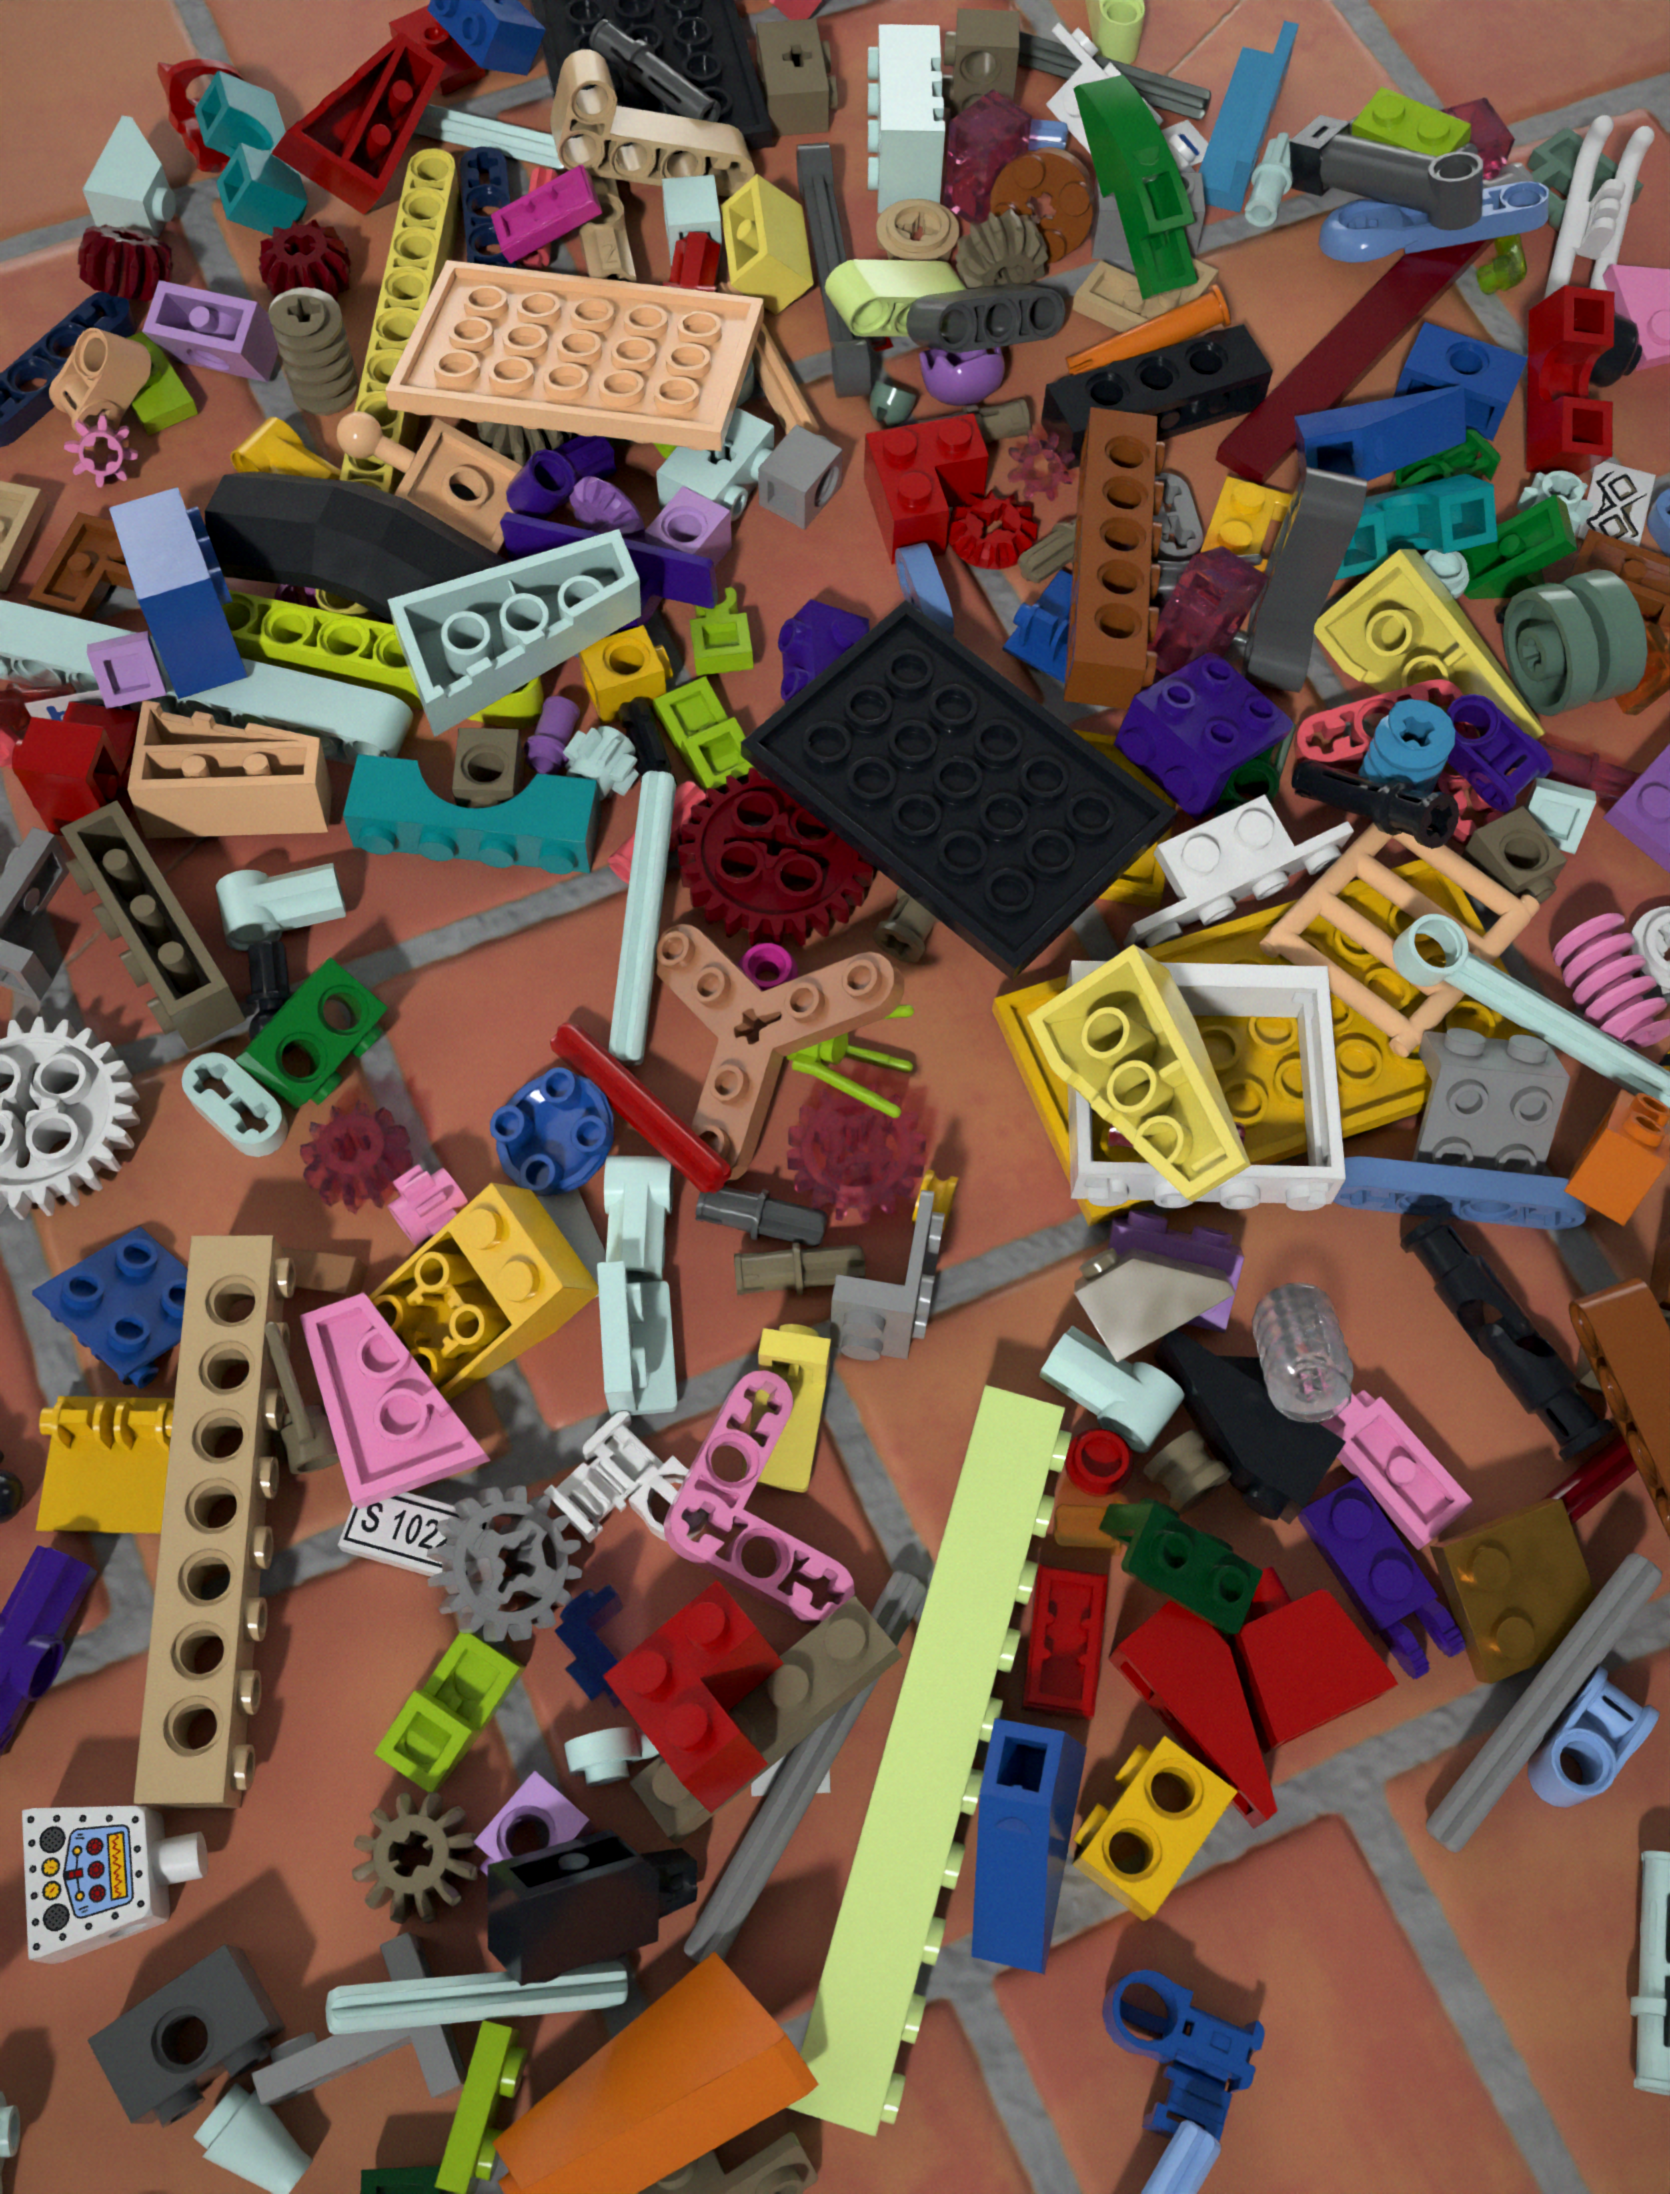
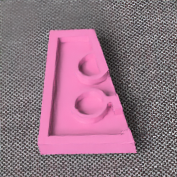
(1645, 299)
(382, 1406)

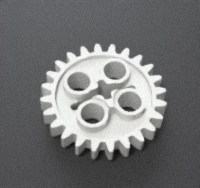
(87, 1114)

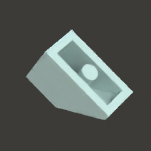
(129, 184)

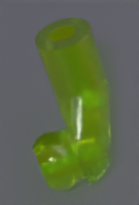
(1507, 268)

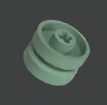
(1575, 642)

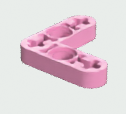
(726, 1506)

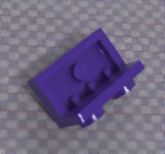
(814, 642)

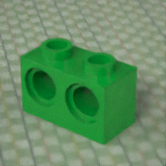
(303, 1025)

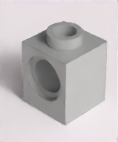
(800, 476)

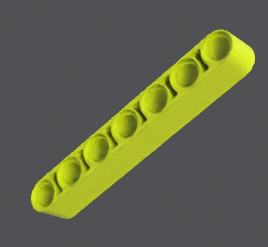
(351, 653)

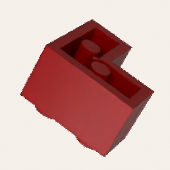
(919, 474)
(77, 762)
(687, 1682)

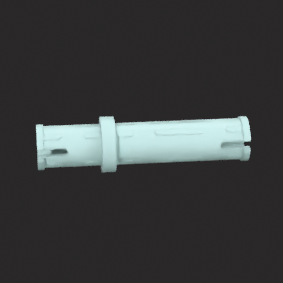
(1653, 2000)

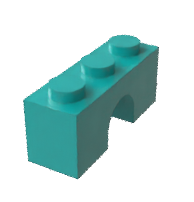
(247, 127)
(1432, 516)

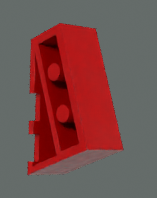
(365, 124)

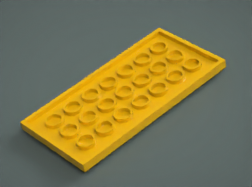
(1261, 1055)

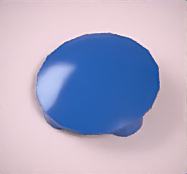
(554, 1133)

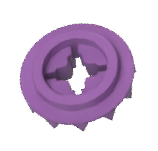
(606, 508)

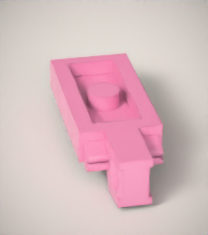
(1397, 1469)

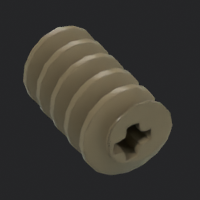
(314, 350)

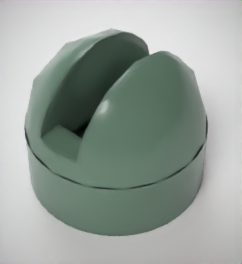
(890, 401)

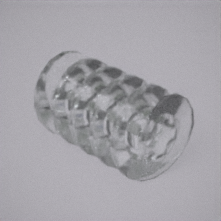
(1303, 1352)

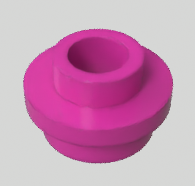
(769, 958)

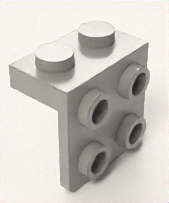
(1490, 1101)
(880, 1316)

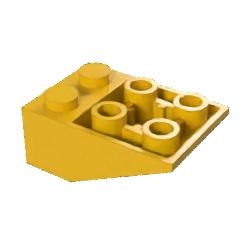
(484, 1289)

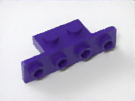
(659, 569)

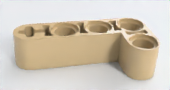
(606, 127)

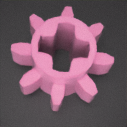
(87, 457)
(425, 1202)

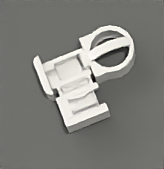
(619, 1470)

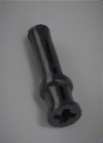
(1391, 806)

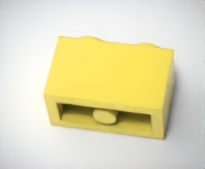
(766, 244)

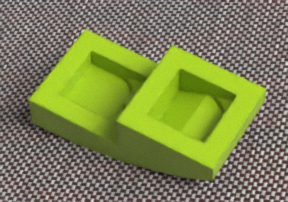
(703, 733)
(450, 1711)

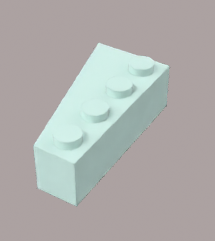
(908, 114)

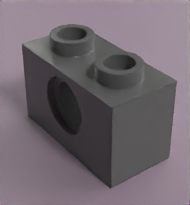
(141, 2045)

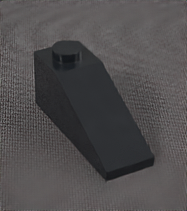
(1269, 1455)

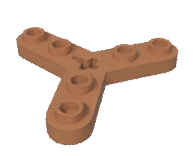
(729, 1002)

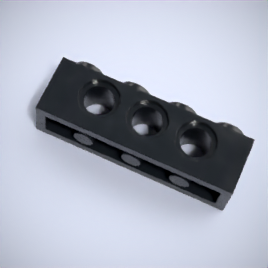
(1179, 384)

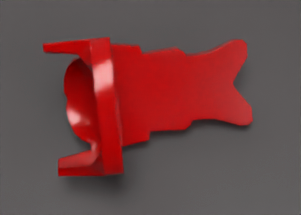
(182, 116)

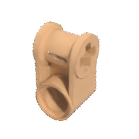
(100, 376)

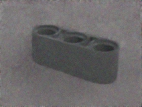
(985, 317)

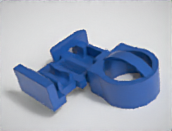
(1200, 2060)

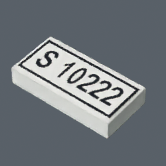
(400, 1532)

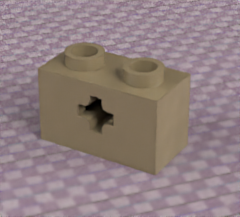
(794, 76)

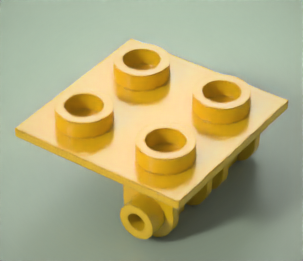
(105, 1464)

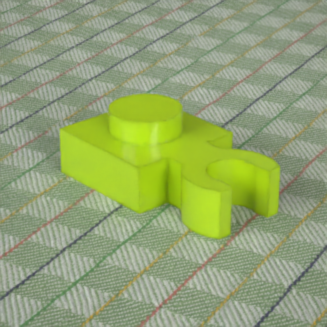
(721, 638)

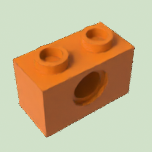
(1622, 1156)

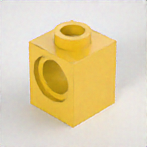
(606, 666)

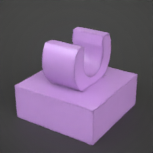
(126, 669)

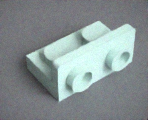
(636, 1343)

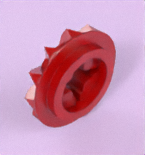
(1001, 547)

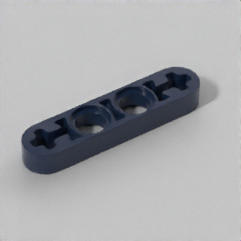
(480, 229)
(23, 409)

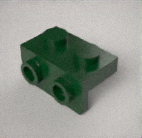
(1183, 1562)

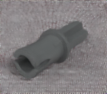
(763, 1215)

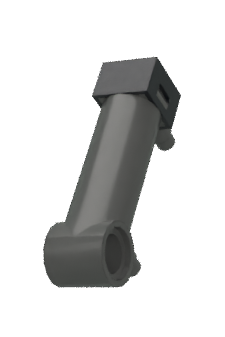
(1443, 186)

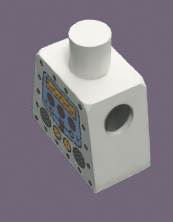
(100, 1876)

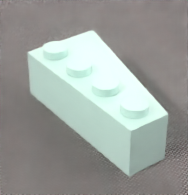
(512, 623)

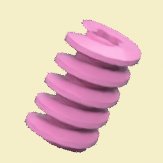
(1606, 984)

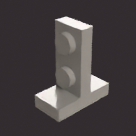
(26, 888)
(306, 2064)

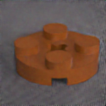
(1065, 180)

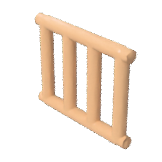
(1359, 862)

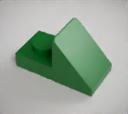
(1522, 550)

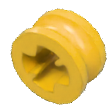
(943, 1195)

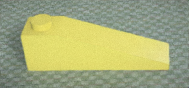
(1409, 630)
(1144, 1069)

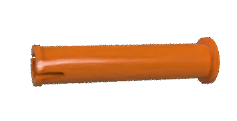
(1156, 333)

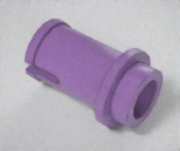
(551, 736)

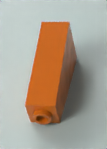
(658, 2093)

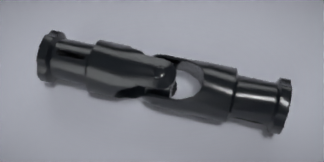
(1512, 1344)

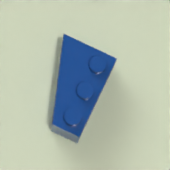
(179, 590)

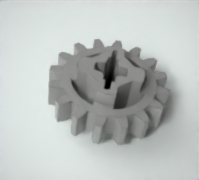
(534, 1555)

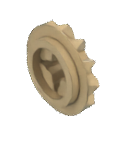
(904, 217)

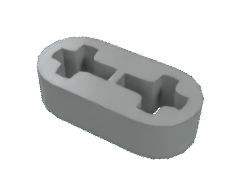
(1180, 521)

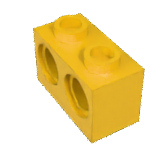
(1166, 1837)

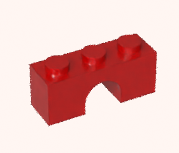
(1564, 343)

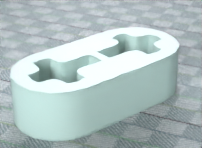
(225, 1114)

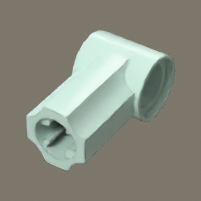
(264, 906)
(637, 1201)
(1125, 1397)

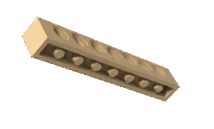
(167, 1767)

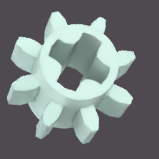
(1565, 486)
(604, 757)

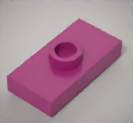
(546, 213)

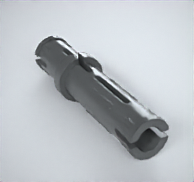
(640, 65)

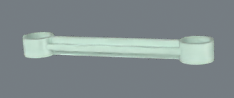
(1525, 1007)

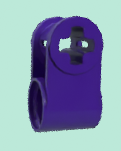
(1495, 753)

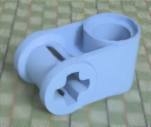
(1599, 1732)

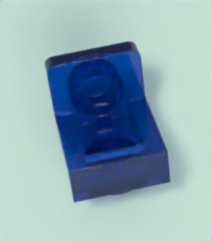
(577, 1636)

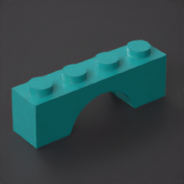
(543, 827)

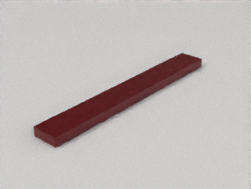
(1345, 357)

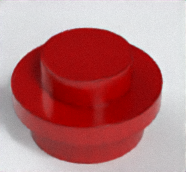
(1099, 1462)

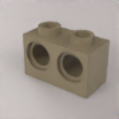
(982, 57)

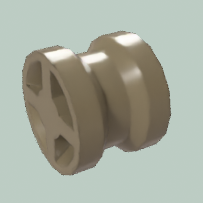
(1187, 1471)

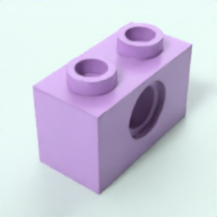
(212, 331)

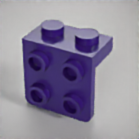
(1199, 730)

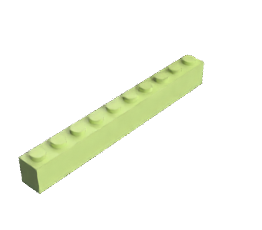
(927, 1763)

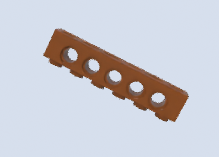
(1113, 560)

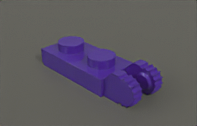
(1379, 1574)

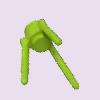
(832, 1051)

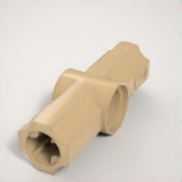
(605, 237)

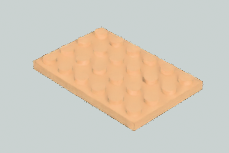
(578, 355)

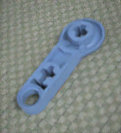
(1375, 228)

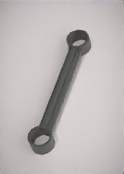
(816, 188)

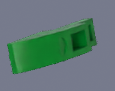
(1143, 176)

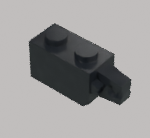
(582, 1903)

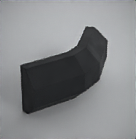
(335, 538)

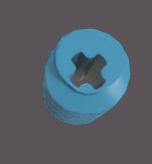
(1410, 745)

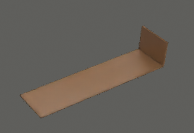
(327, 1271)

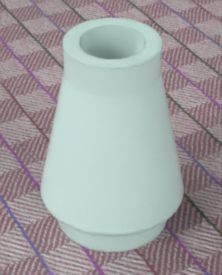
(252, 2142)

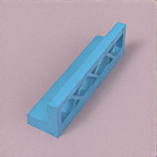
(1245, 121)

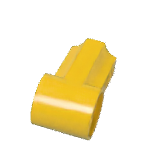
(279, 450)

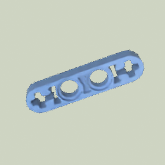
(1462, 1191)

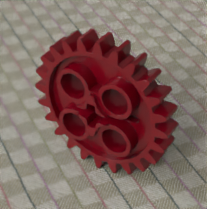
(762, 898)

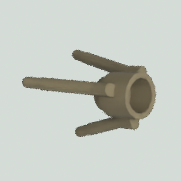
(307, 1435)

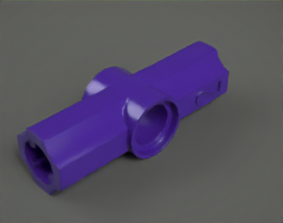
(34, 1630)

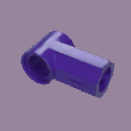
(550, 475)

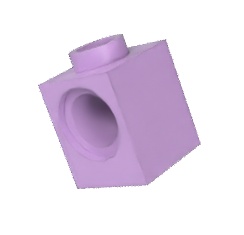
(692, 526)
(532, 1802)

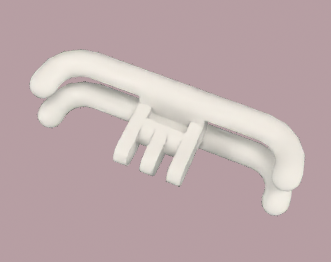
(1597, 226)

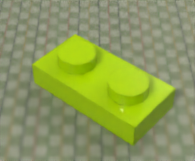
(1410, 125)
(493, 2072)

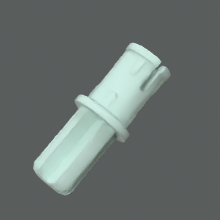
(1270, 182)

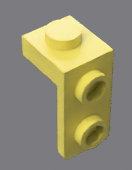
(803, 1362)

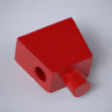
(1302, 1663)

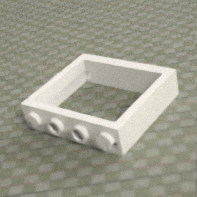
(1235, 992)

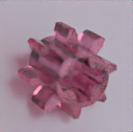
(1055, 468)

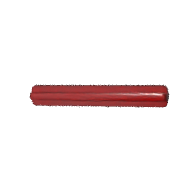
(642, 1109)

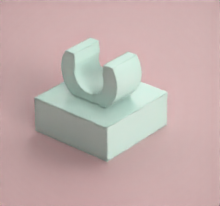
(1561, 811)

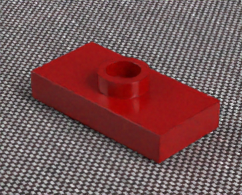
(431, 35)
(1065, 1642)

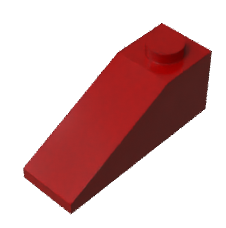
(1195, 1691)

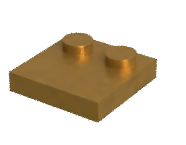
(1515, 1587)

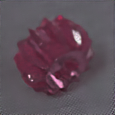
(356, 1156)

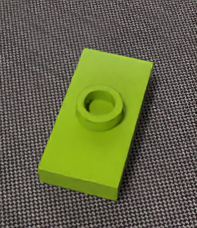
(163, 397)

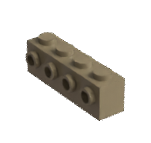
(154, 926)

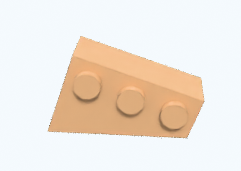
(225, 779)

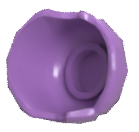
(961, 377)

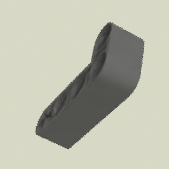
(1300, 577)

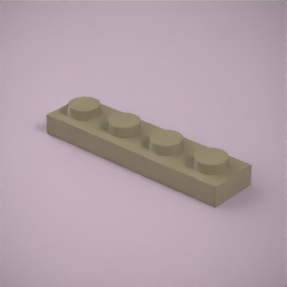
(797, 1698)

